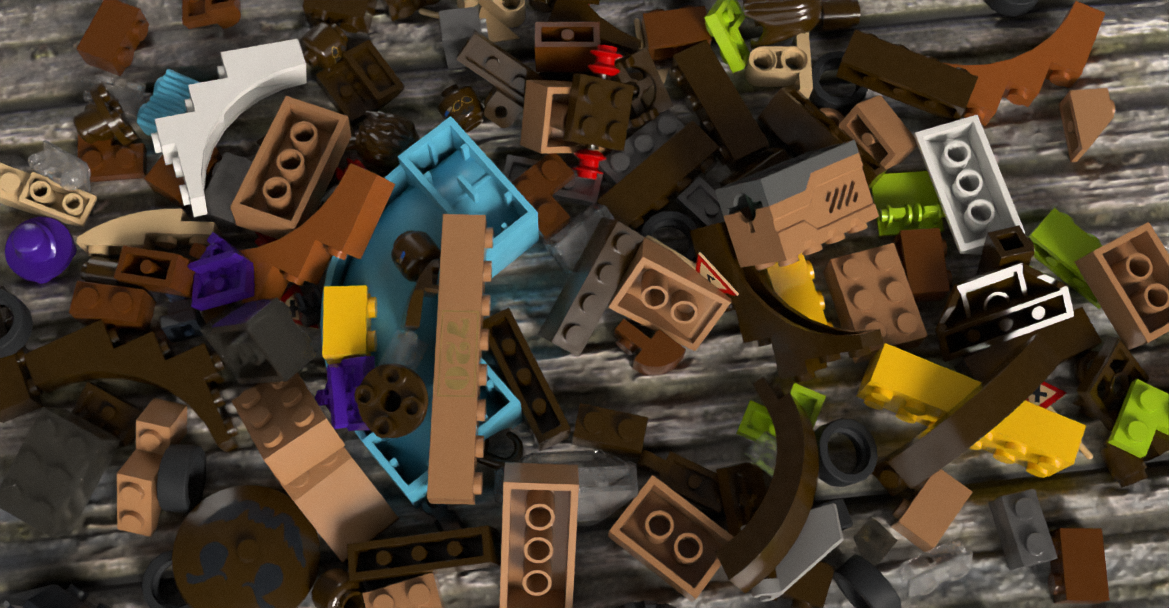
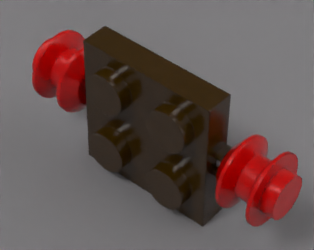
(598, 112)

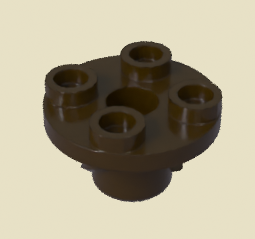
(103, 119)
(392, 400)

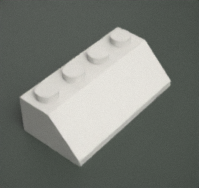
(967, 182)

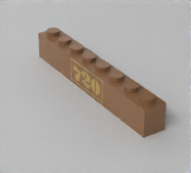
(458, 361)

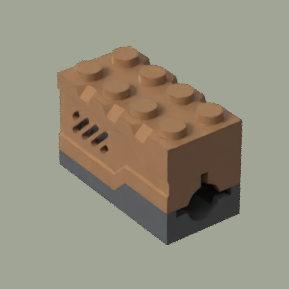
(797, 206)

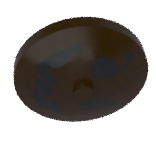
(245, 551)

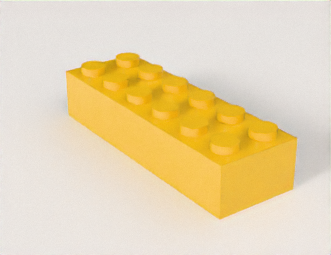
(927, 391)

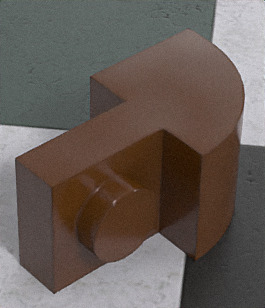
(208, 12)
(654, 355)

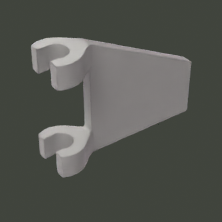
(818, 538)

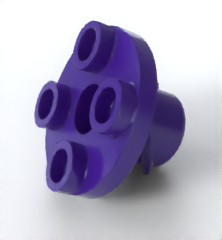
(39, 249)

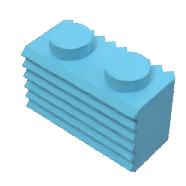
(166, 100)

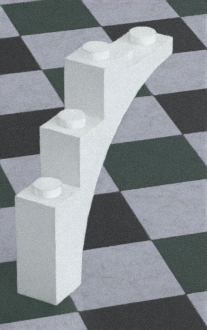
(214, 105)

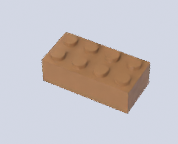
(291, 168)
(538, 535)

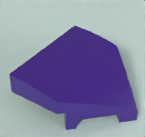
(221, 275)
(340, 390)

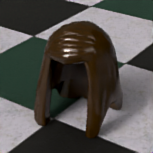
(781, 18)

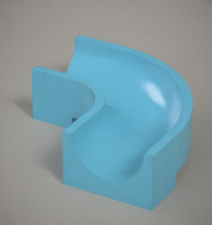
(434, 178)

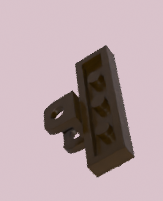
(503, 72)

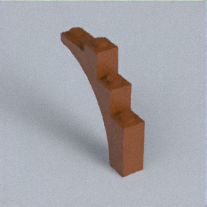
(1021, 78)
(336, 229)

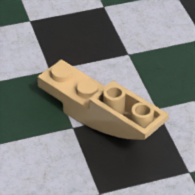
(44, 197)
(144, 230)

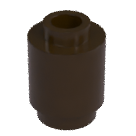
(839, 14)
(101, 271)
(1123, 465)

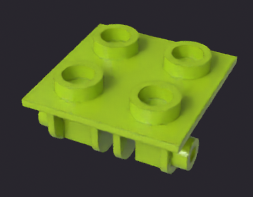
(906, 203)

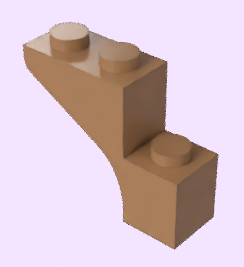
(137, 500)

